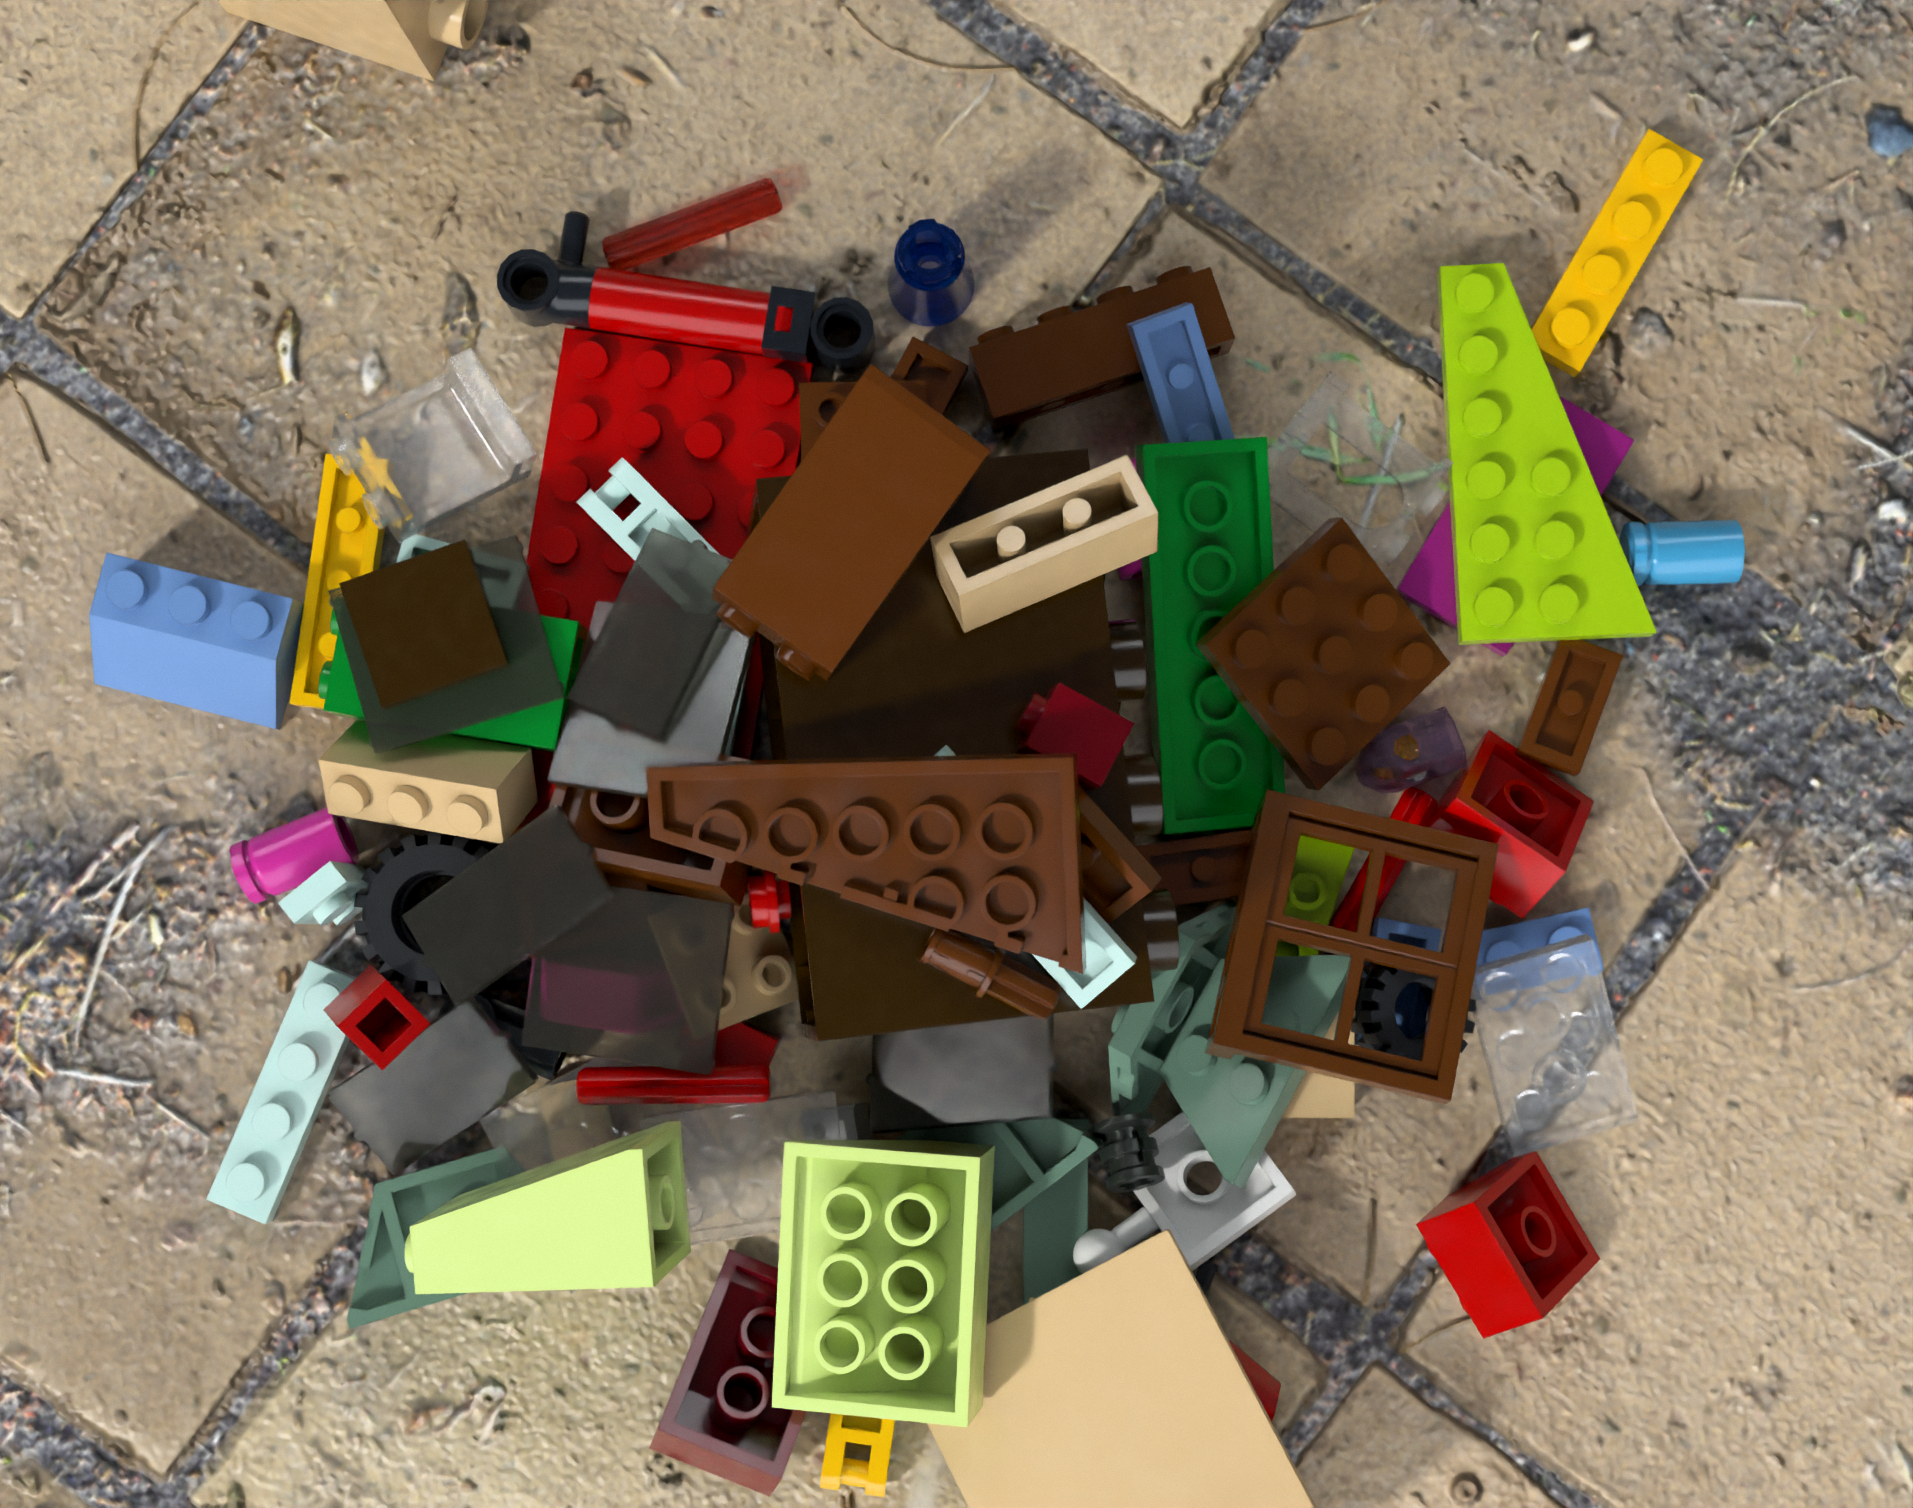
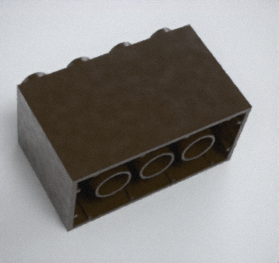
(929, 685)

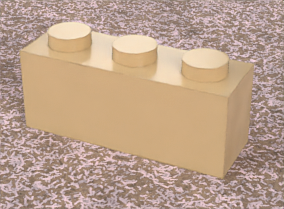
(1045, 543)
(432, 785)

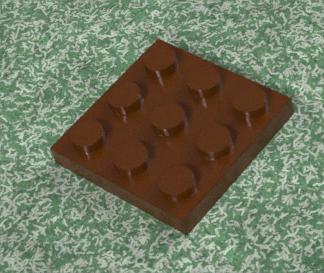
(1323, 653)

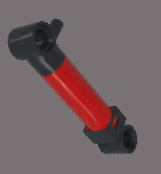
(771, 324)

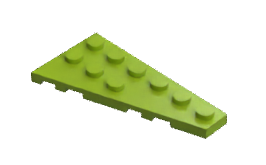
(1525, 512)

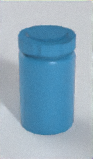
(1684, 551)

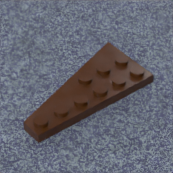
(922, 837)

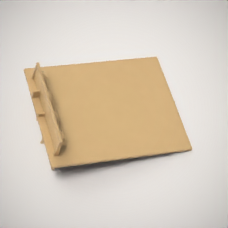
(1119, 1401)

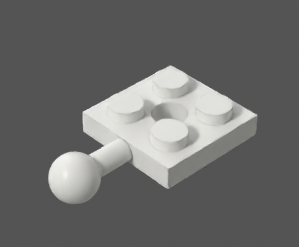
(1197, 1222)

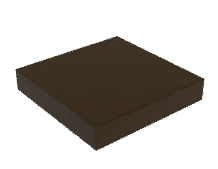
(425, 624)

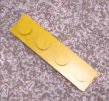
(1613, 251)
(342, 549)

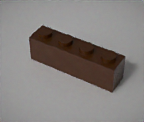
(1088, 350)

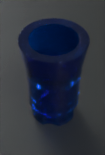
(933, 294)

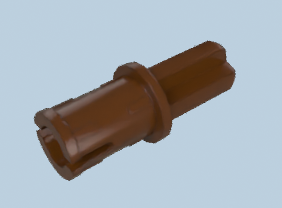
(991, 972)

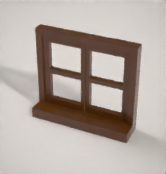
(1261, 923)

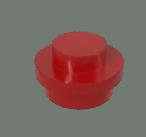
(768, 901)

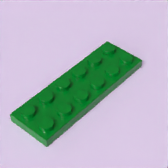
(1207, 560)

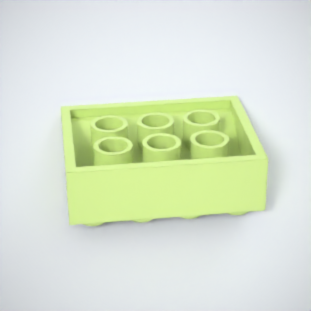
(883, 1279)

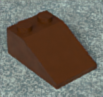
(623, 846)

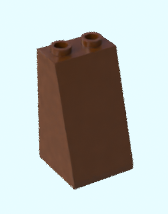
(847, 525)

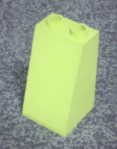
(569, 1225)

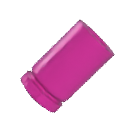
(291, 854)

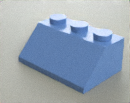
(194, 640)

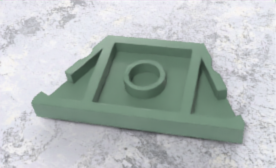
(1149, 1029)
(1242, 1099)
(1026, 1156)
(382, 1280)

